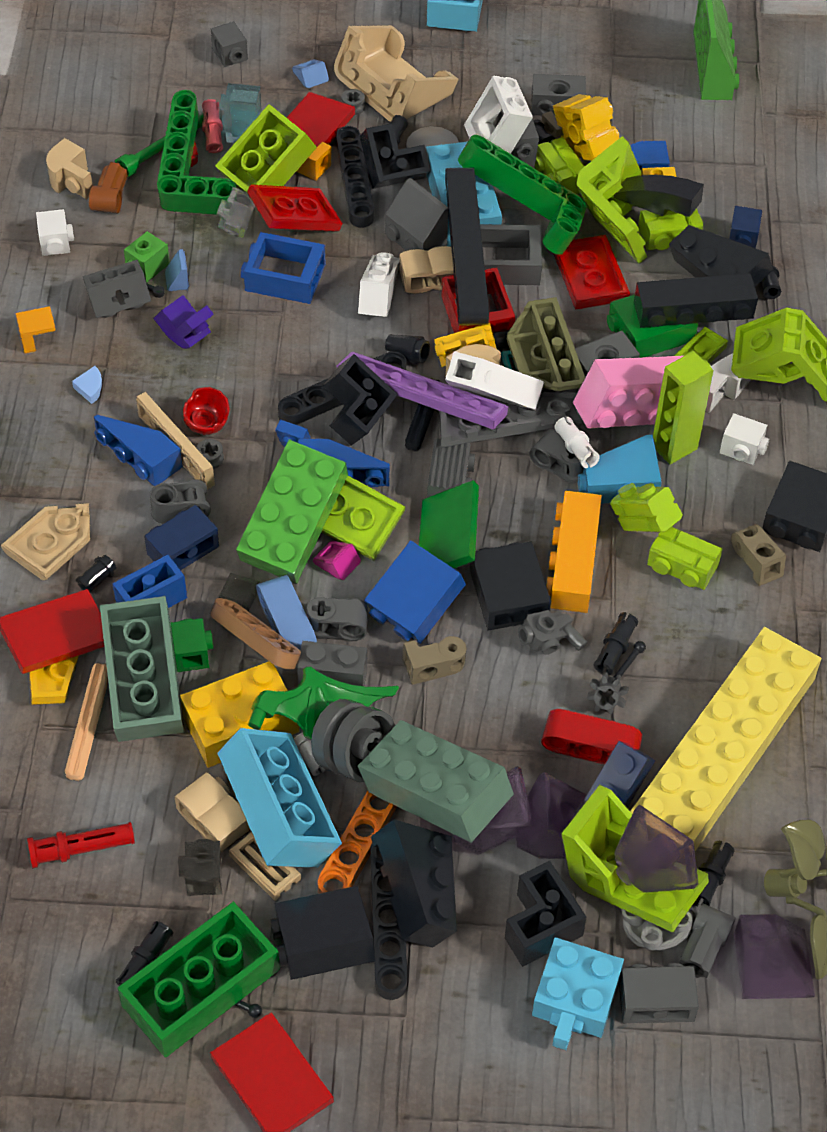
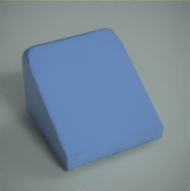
(311, 73)
(176, 273)

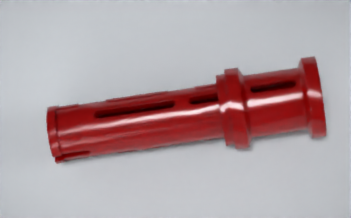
(63, 846)

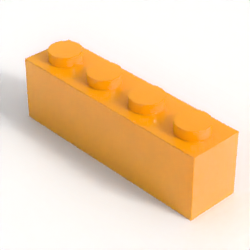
(575, 551)

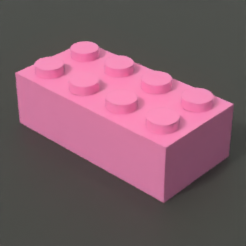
(622, 391)

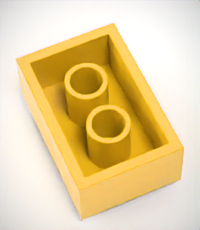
(224, 707)

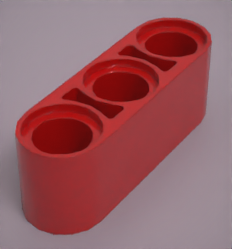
(586, 735)

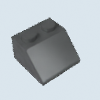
(417, 219)

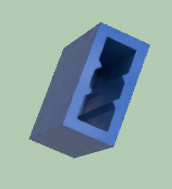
(414, 593)

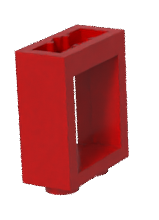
(499, 320)

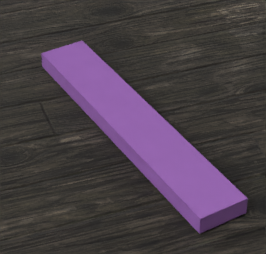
(437, 394)

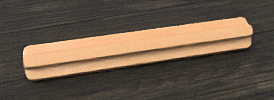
(87, 723)

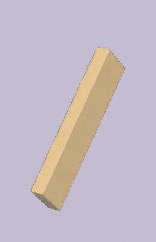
(192, 459)

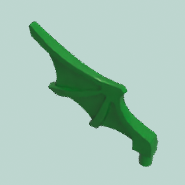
(310, 699)

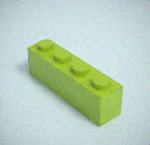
(682, 407)

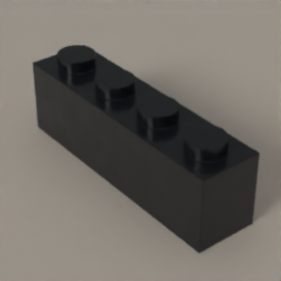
(695, 300)

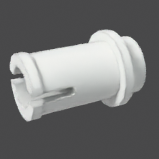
(305, 749)

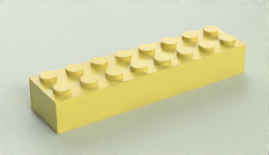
(730, 735)

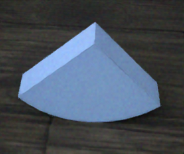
(89, 384)

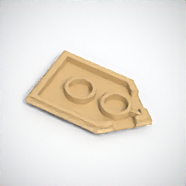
(50, 539)

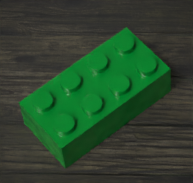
(199, 979)

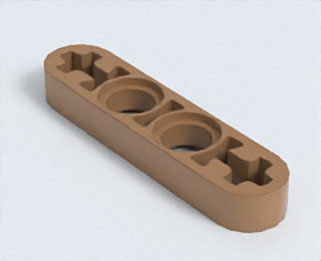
(255, 633)

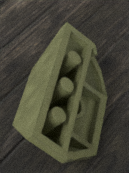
(544, 346)

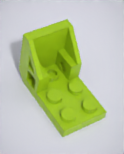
(600, 182)
(773, 341)
(592, 865)

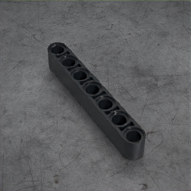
(466, 247)

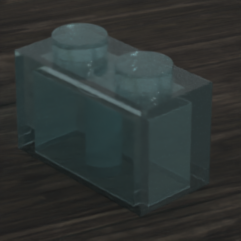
(241, 108)

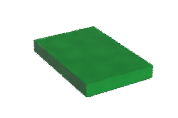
(450, 524)

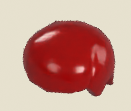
(206, 411)

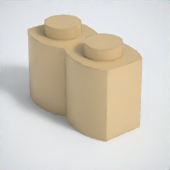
(424, 269)
(212, 811)

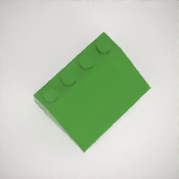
(715, 51)

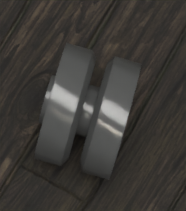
(347, 735)

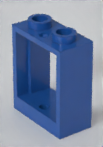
(278, 284)

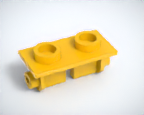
(448, 344)

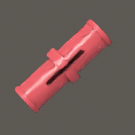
(212, 126)

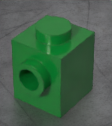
(191, 644)

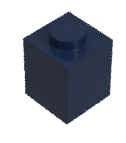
(745, 225)

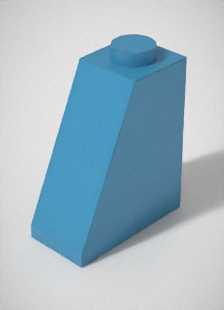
(624, 465)

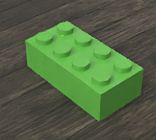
(292, 511)

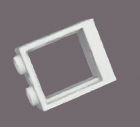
(498, 95)

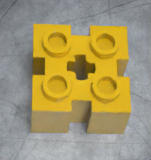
(586, 124)

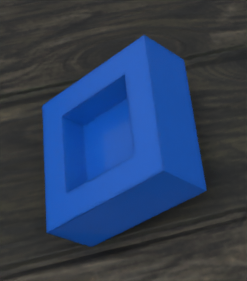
(289, 431)

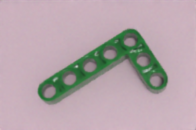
(175, 187)
(528, 187)

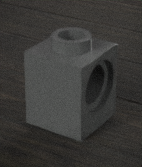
(229, 44)

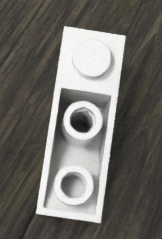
(378, 285)
(493, 381)

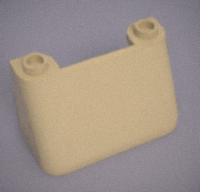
(374, 65)

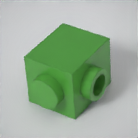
(150, 253)

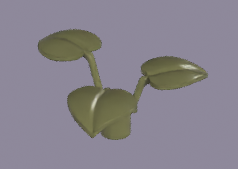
(807, 849)

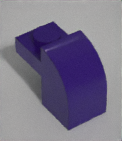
(183, 323)

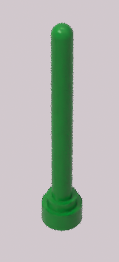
(131, 162)

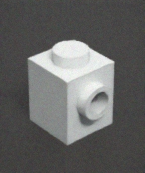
(54, 232)
(744, 439)

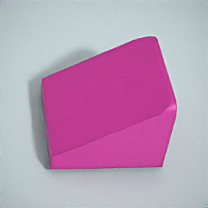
(337, 559)

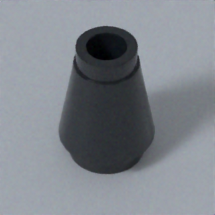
(414, 348)

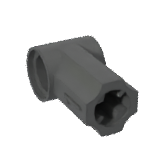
(708, 935)

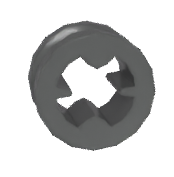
(354, 98)
(216, 450)

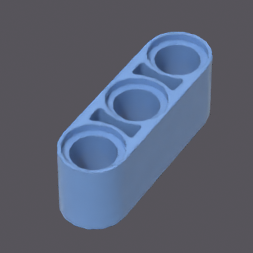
(285, 610)

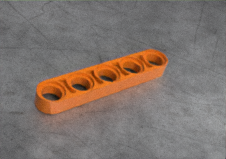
(352, 842)

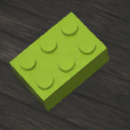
(266, 152)

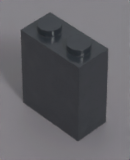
(799, 507)
(509, 584)
(323, 932)

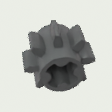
(608, 703)

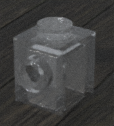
(236, 212)

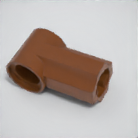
(108, 192)

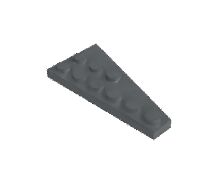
(519, 420)

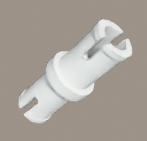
(577, 442)

